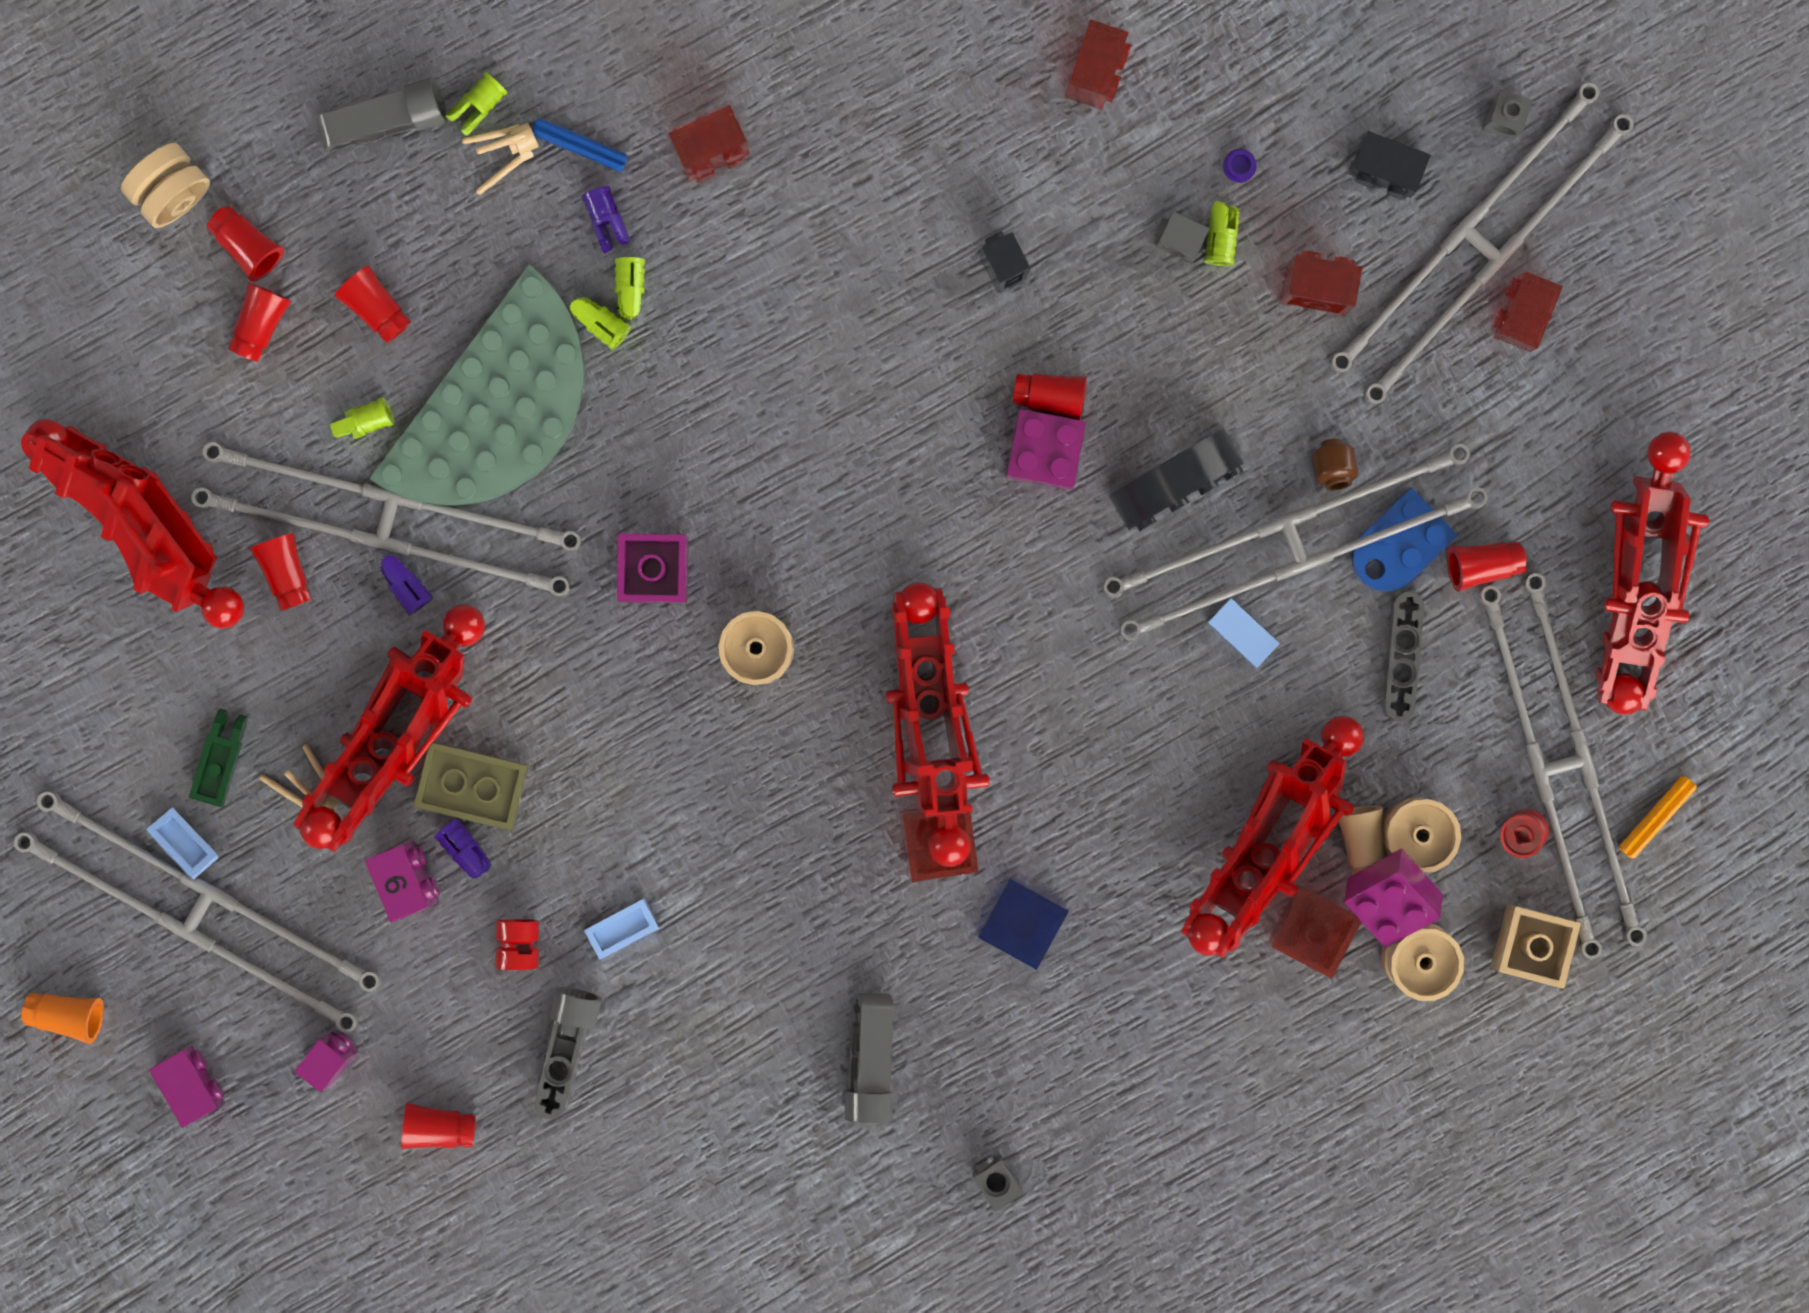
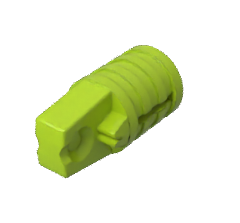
(364, 419)

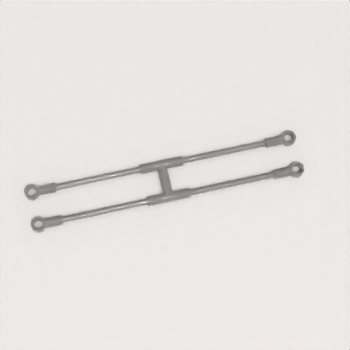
(1495, 256)
(382, 538)
(1301, 560)
(1580, 760)
(207, 894)

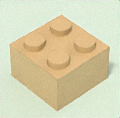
(1535, 946)

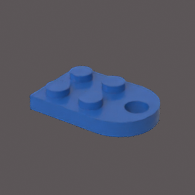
(1405, 552)

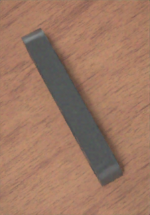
(1397, 655)

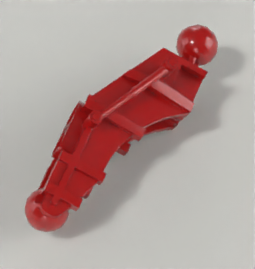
(139, 515)
(919, 605)
(1623, 691)
(1325, 772)
(322, 825)

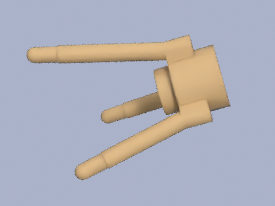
(517, 137)
(330, 803)

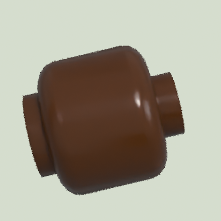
(1335, 464)

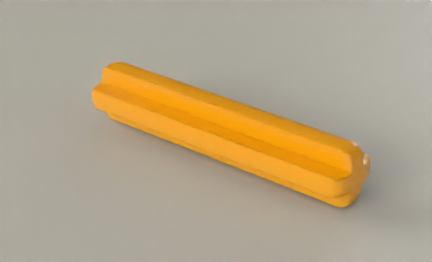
(1657, 817)

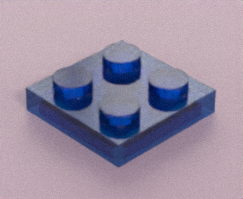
(1023, 923)

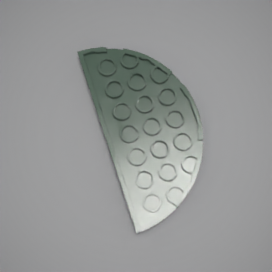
(498, 407)

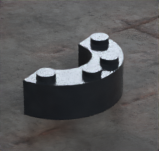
(1177, 478)

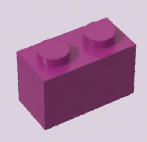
(327, 1060)
(188, 1086)

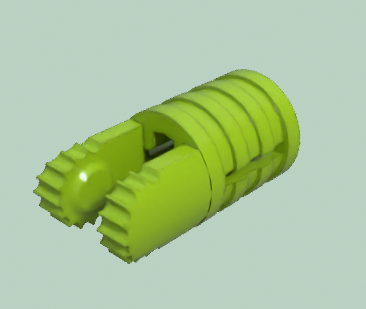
(483, 97)
(1222, 235)
(629, 285)
(600, 322)

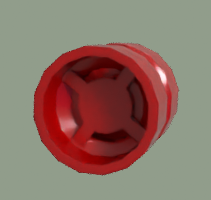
(1524, 833)
(513, 932)

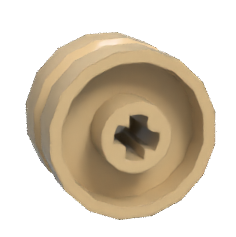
(165, 185)
(736, 648)
(1436, 823)
(1428, 978)

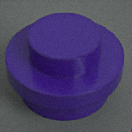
(1239, 165)

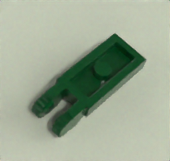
(218, 761)

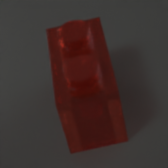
(1526, 311)

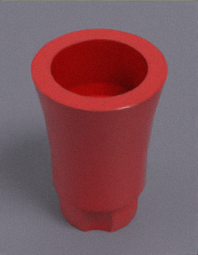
(245, 243)
(373, 304)
(257, 321)
(1051, 394)
(1484, 563)
(282, 570)
(436, 1128)

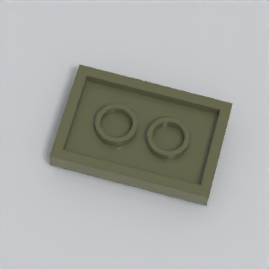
(471, 786)

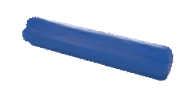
(580, 144)

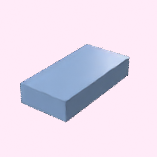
(1243, 633)
(182, 843)
(621, 928)

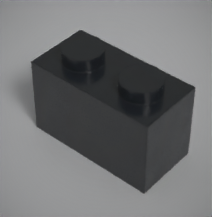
(1389, 165)
(1004, 260)

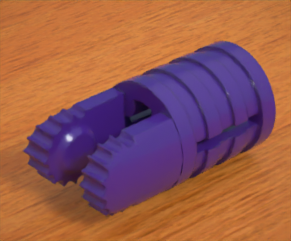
(602, 213)
(404, 585)
(463, 849)

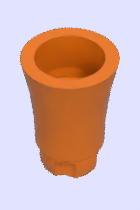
(64, 1015)

